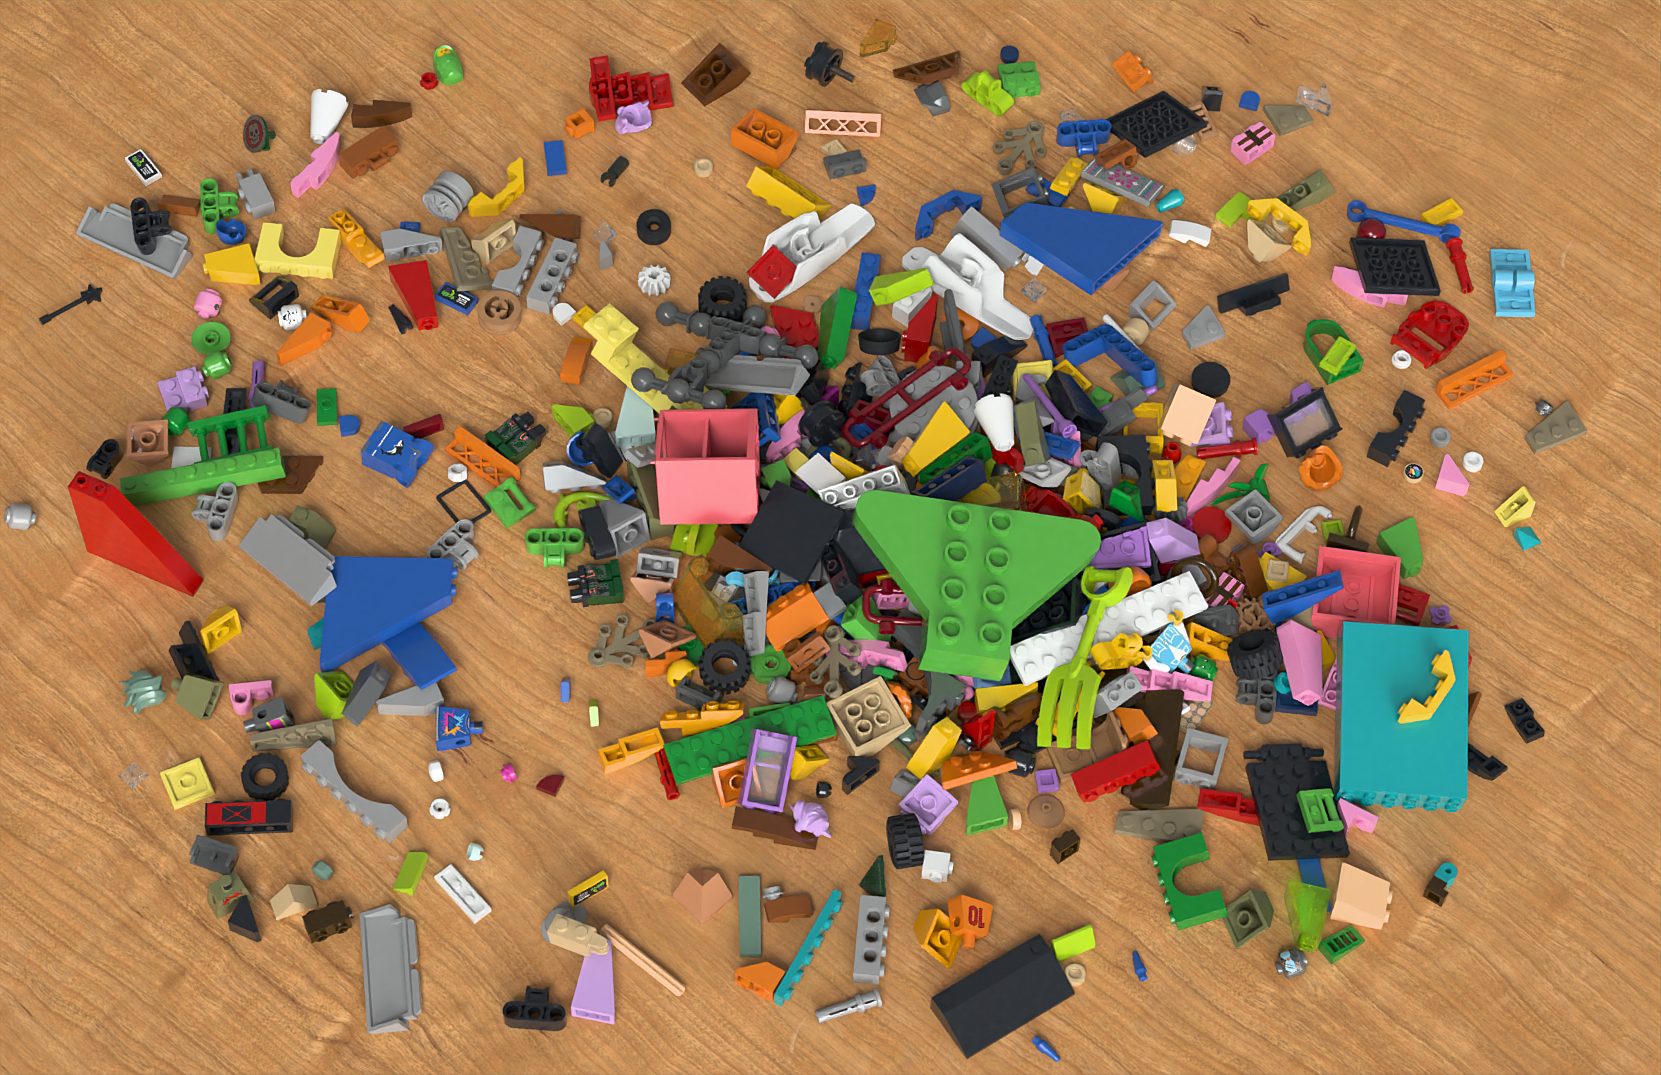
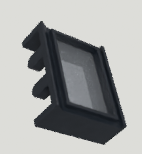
(1305, 423)

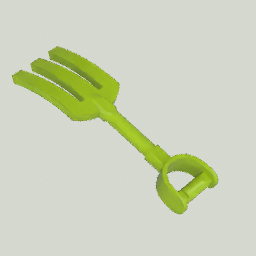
(1077, 672)

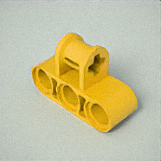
(1119, 652)

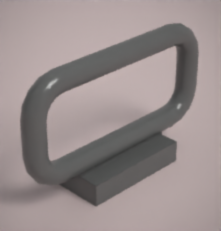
(951, 329)

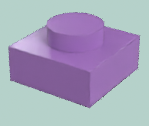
(1046, 781)

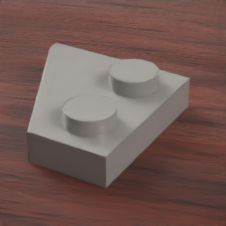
(1203, 329)

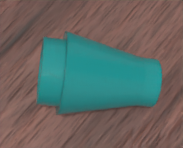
(1171, 200)

